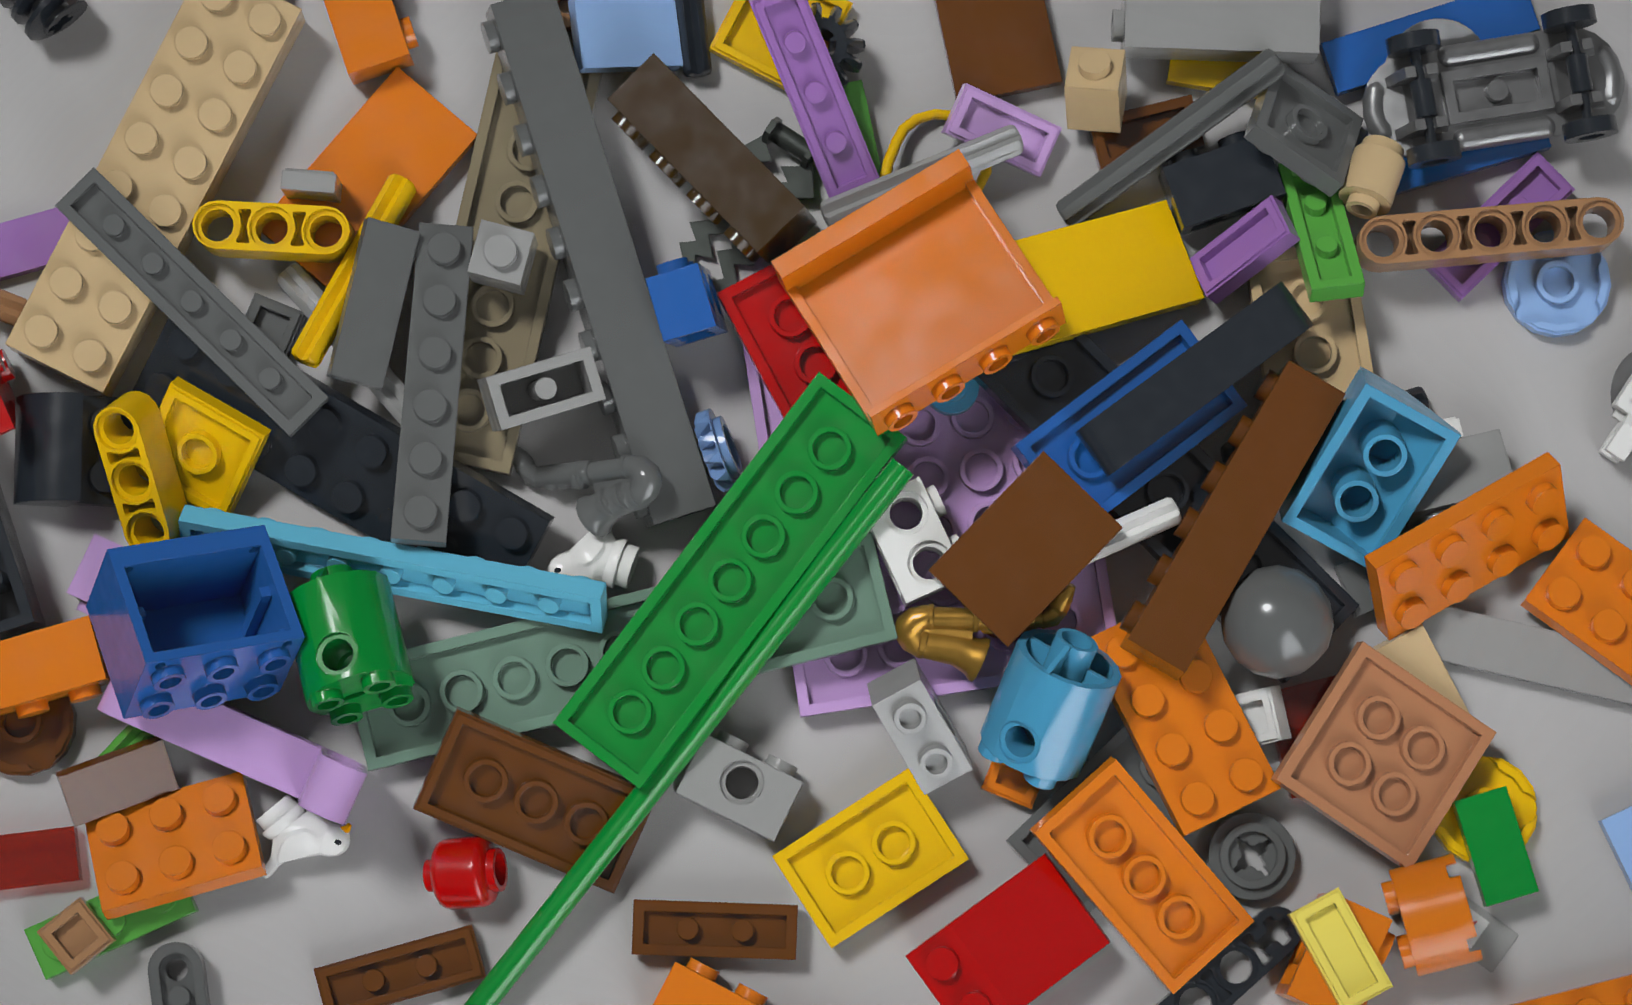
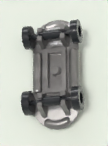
(1495, 89)

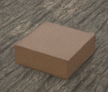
(76, 935)

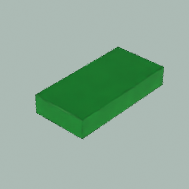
(1495, 846)

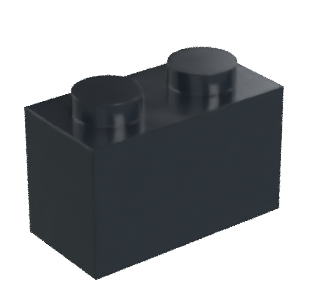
(1218, 183)

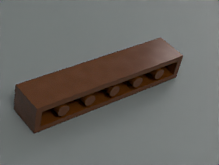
(1231, 520)

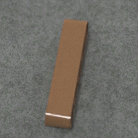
(1510, 221)

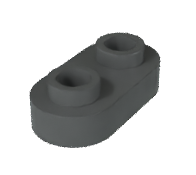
(167, 990)

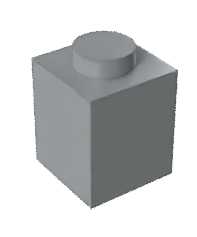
(502, 257)

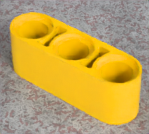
(250, 219)
(150, 450)

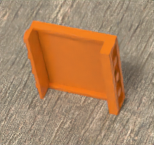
(918, 294)

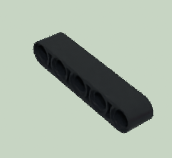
(1194, 378)

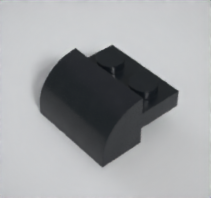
(58, 452)

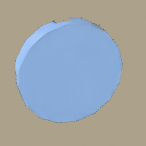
(1556, 293)

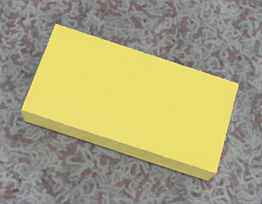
(1340, 949)

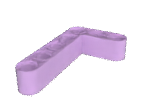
(312, 773)

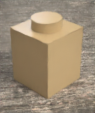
(1095, 89)

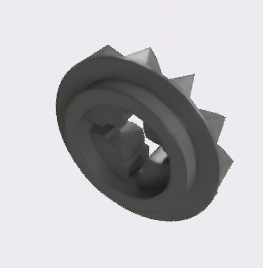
(1277, 858)

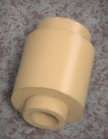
(1373, 177)

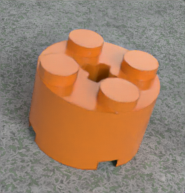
(1432, 914)

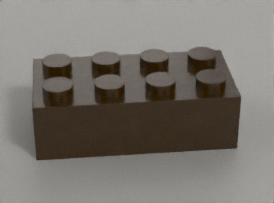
(701, 150)

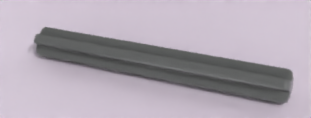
(1171, 137)

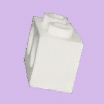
(900, 546)

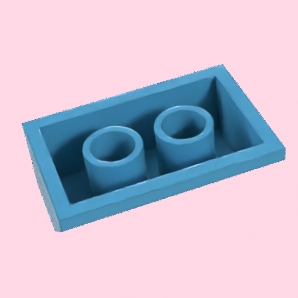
(1368, 468)

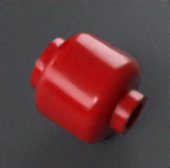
(465, 872)

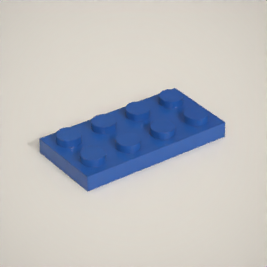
(1063, 446)

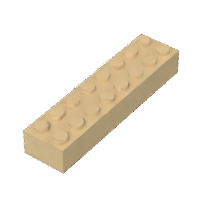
(167, 164)

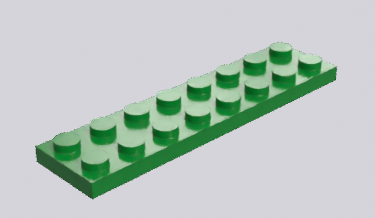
(728, 582)

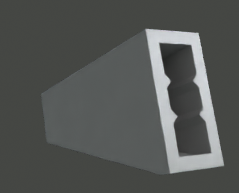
(1218, 29)

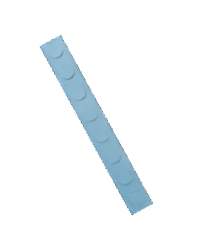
(424, 572)

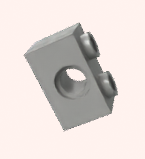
(919, 726)
(763, 811)

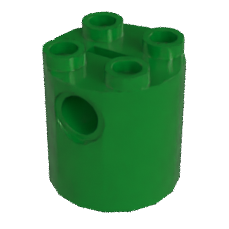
(351, 644)

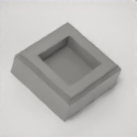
(311, 185)

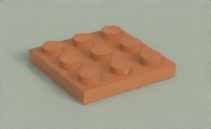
(1383, 755)

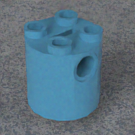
(1049, 705)

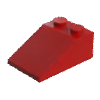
(1010, 942)

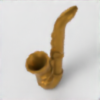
(947, 632)

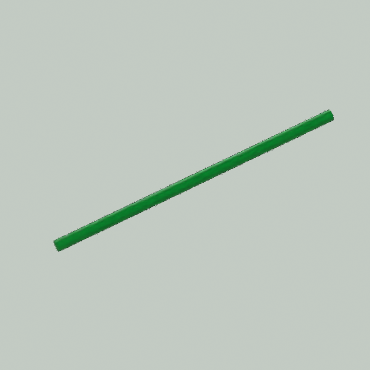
(640, 802)

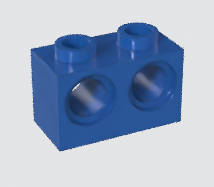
(685, 302)

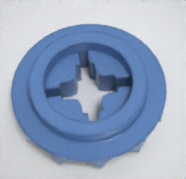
(718, 449)

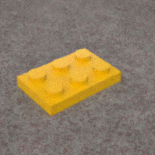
(870, 858)

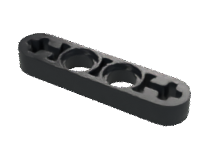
(1226, 993)

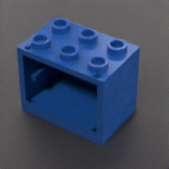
(194, 622)

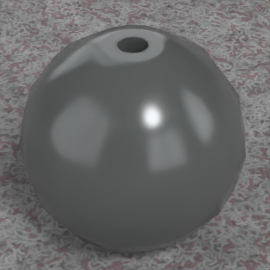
(1277, 622)

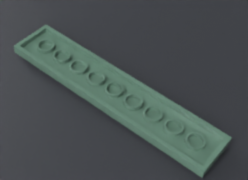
(532, 668)

